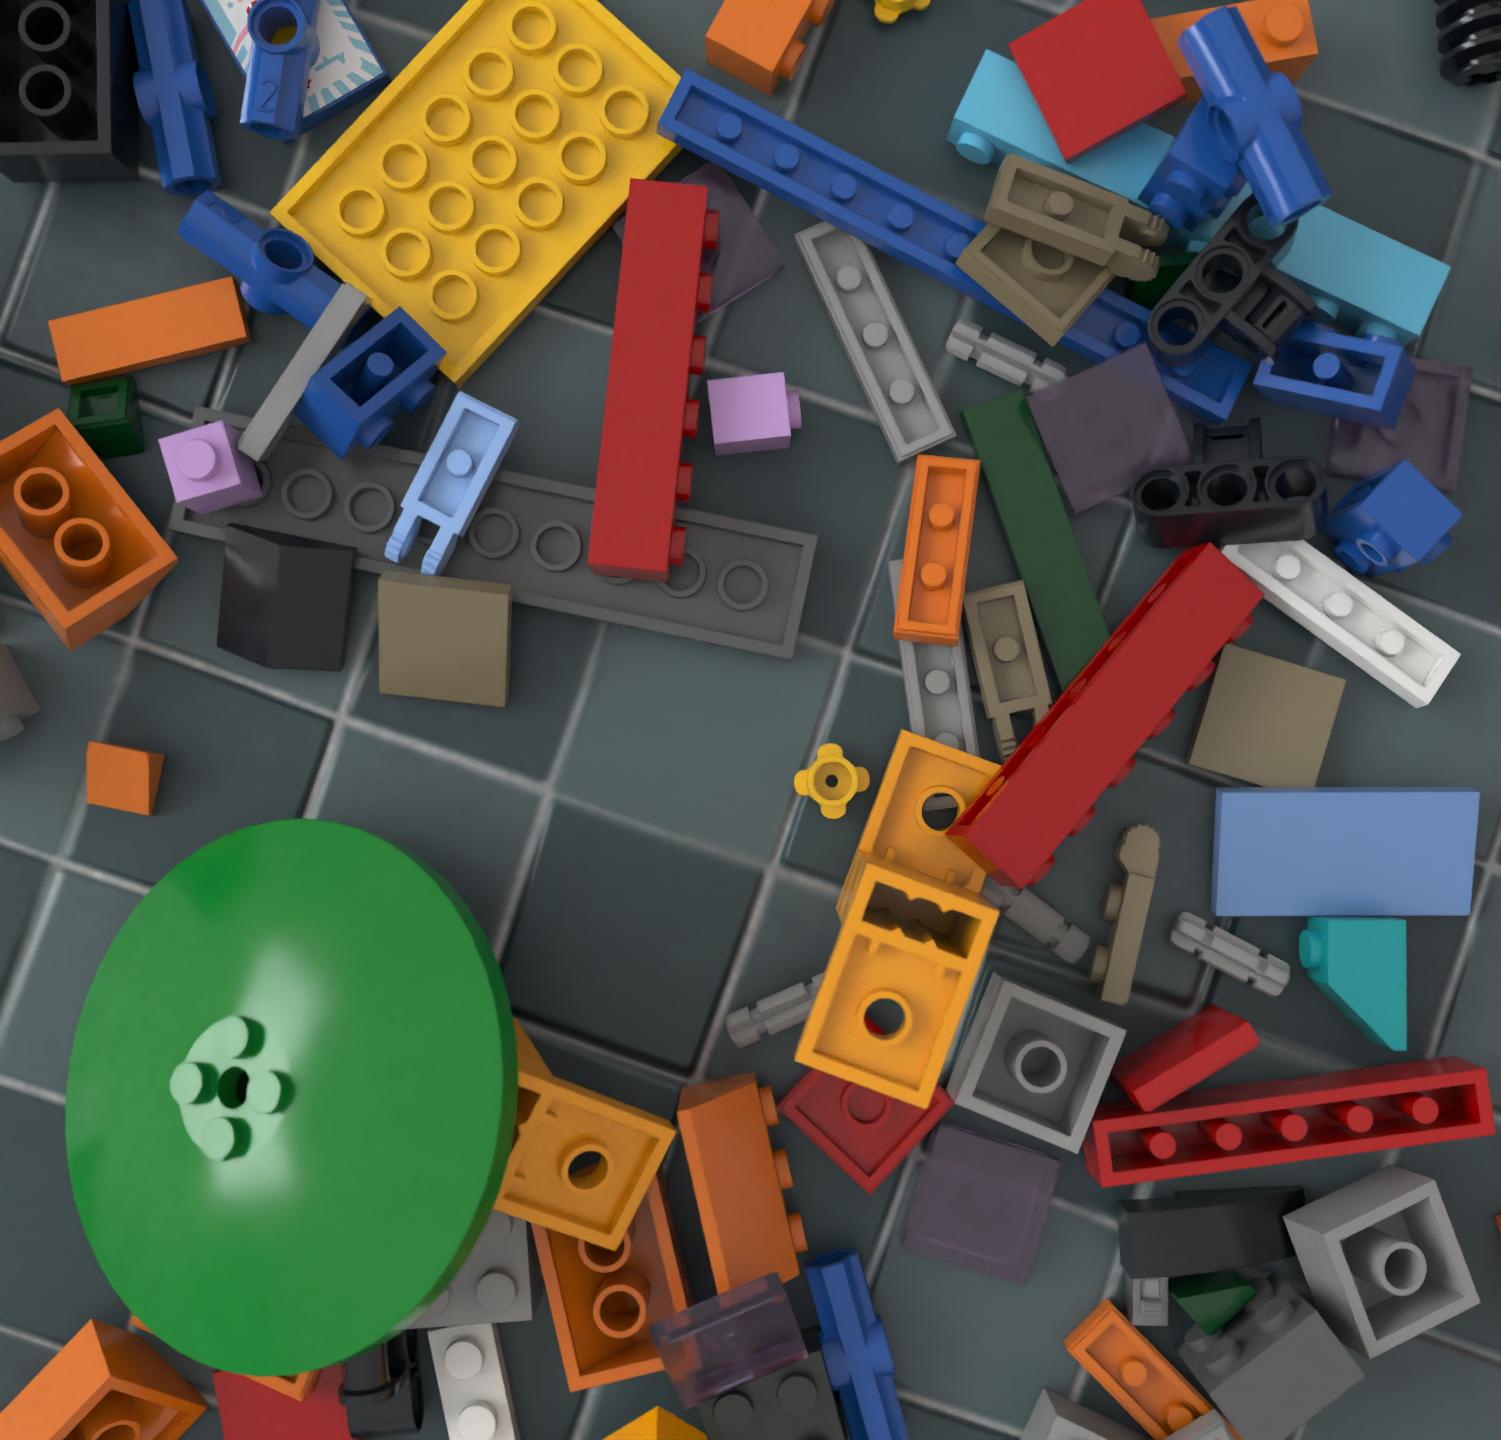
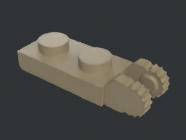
(1076, 218)
(1006, 658)
(1127, 909)

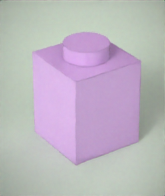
(752, 413)
(209, 468)

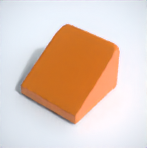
(123, 777)

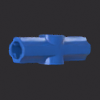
(279, 73)
(174, 96)
(1253, 116)
(271, 262)
(855, 1346)

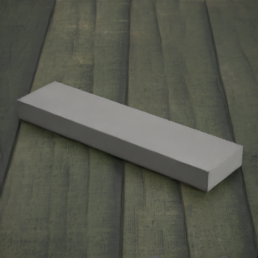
(875, 341)
(936, 693)

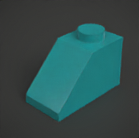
(1361, 971)

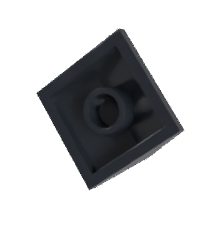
(285, 599)

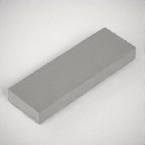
(315, 352)

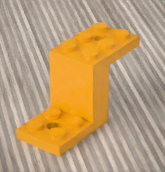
(906, 931)
(554, 1127)

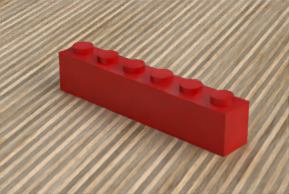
(651, 379)
(1105, 717)
(1289, 1121)

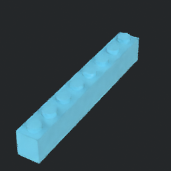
(1342, 265)

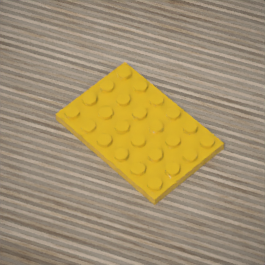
(487, 168)

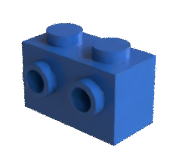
(1192, 176)
(1339, 375)
(370, 383)
(1391, 522)

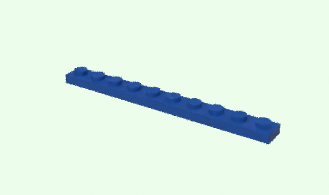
(914, 227)

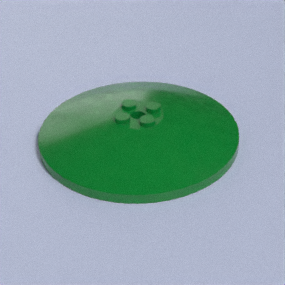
(369, 1111)

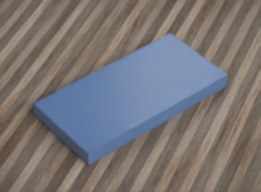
(1344, 851)

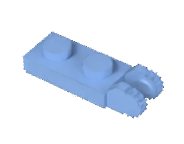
(452, 480)

